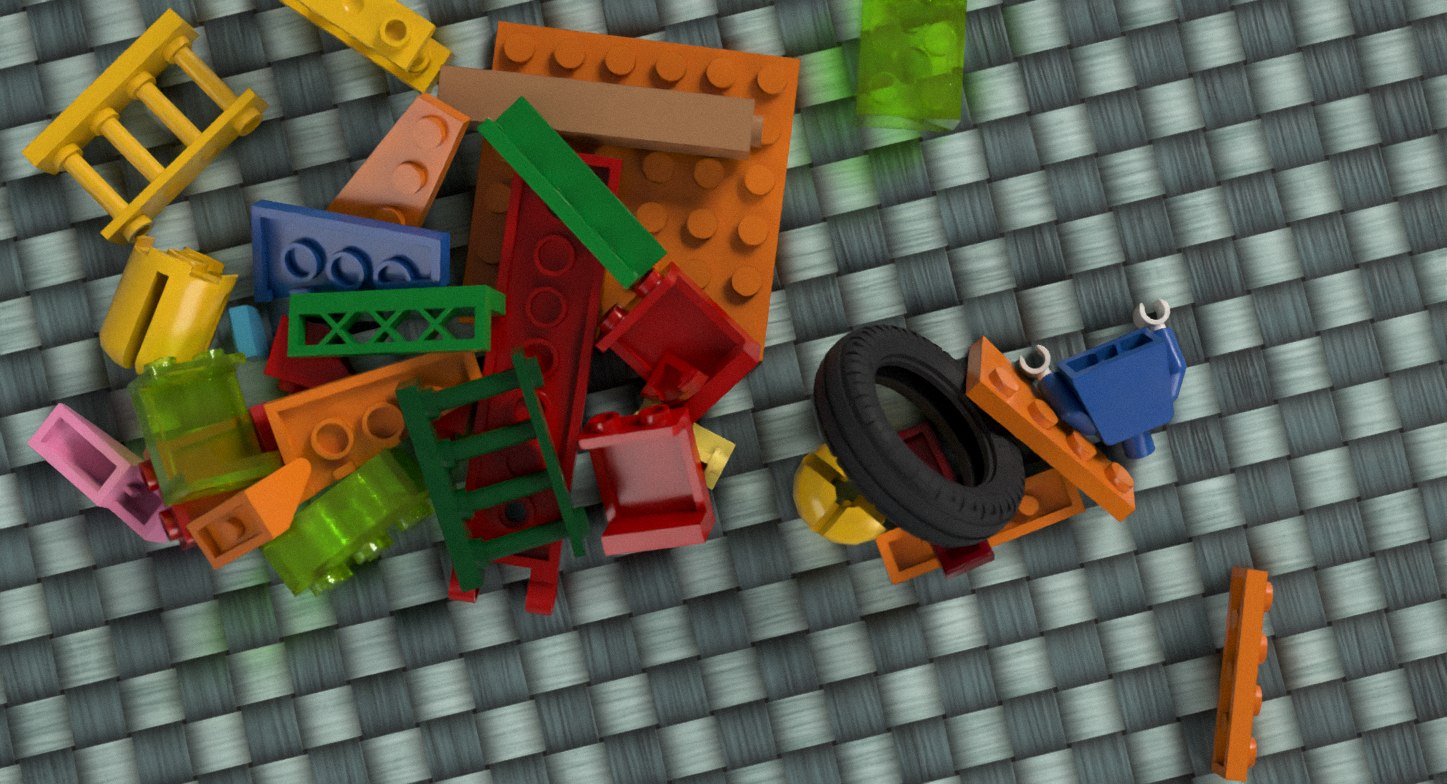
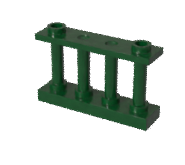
(440, 456)

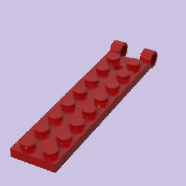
(553, 312)

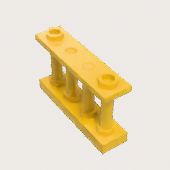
(384, 34)
(97, 114)

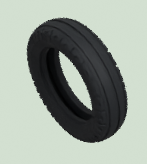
(885, 466)

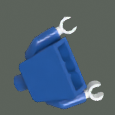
(1118, 386)

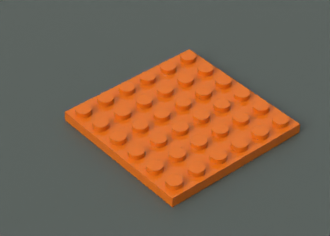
(705, 211)

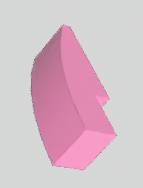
(100, 469)

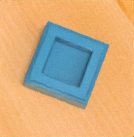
(248, 332)

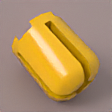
(165, 305)
(816, 505)

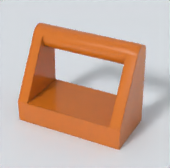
(251, 515)

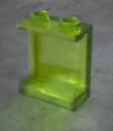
(199, 426)

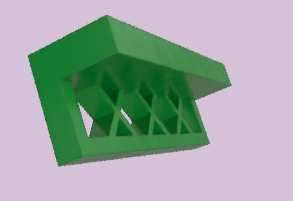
(573, 192)
(389, 309)

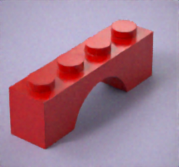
(306, 373)

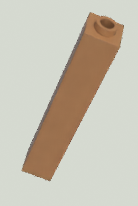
(611, 111)

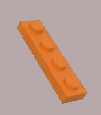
(1045, 501)
(1238, 691)

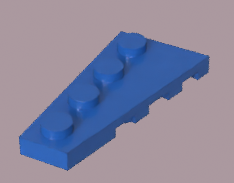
(336, 252)

